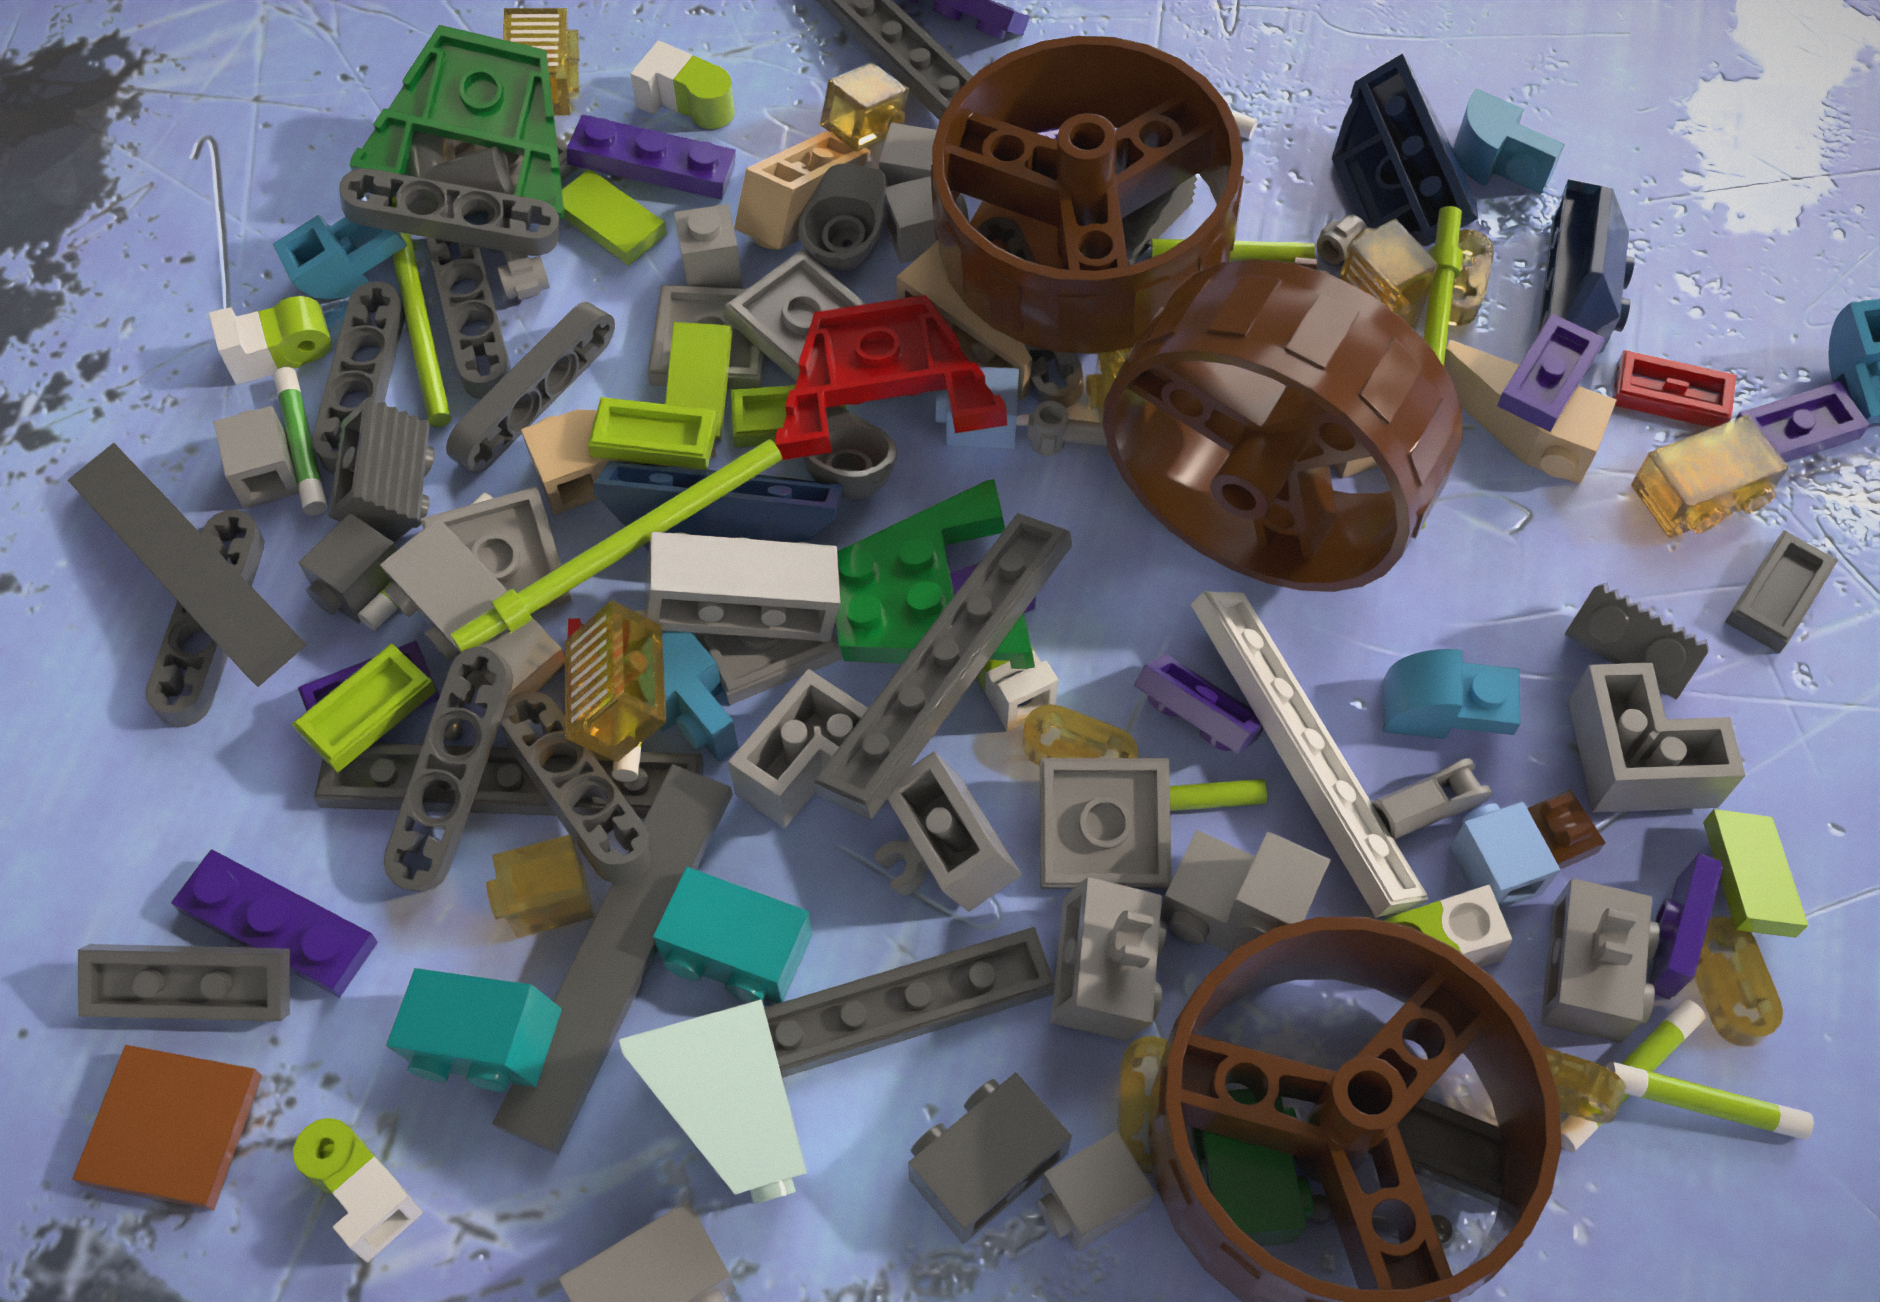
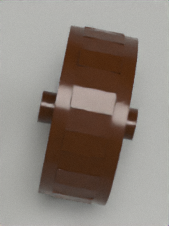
(1083, 184)
(1250, 397)
(1355, 1111)

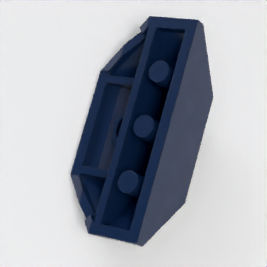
(1398, 155)
(1588, 261)
(757, 510)

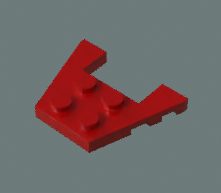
(879, 355)

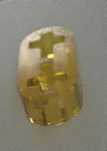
(1473, 278)
(1079, 736)
(1738, 980)
(1585, 1087)
(1132, 1098)

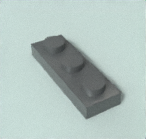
(184, 982)

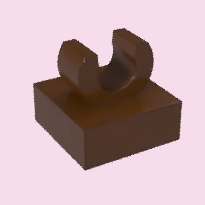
(1566, 829)

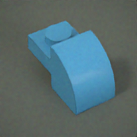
(1496, 143)
(334, 258)
(1856, 354)
(690, 690)
(1440, 692)

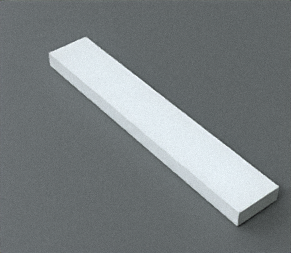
(1310, 754)

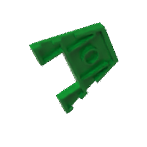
(479, 95)
(902, 580)

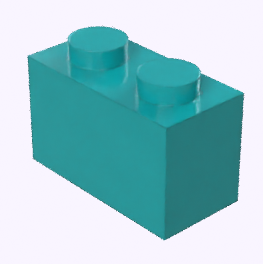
(732, 937)
(474, 1029)

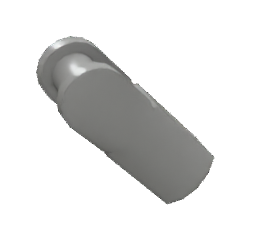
(1426, 801)

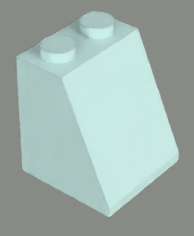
(726, 1095)

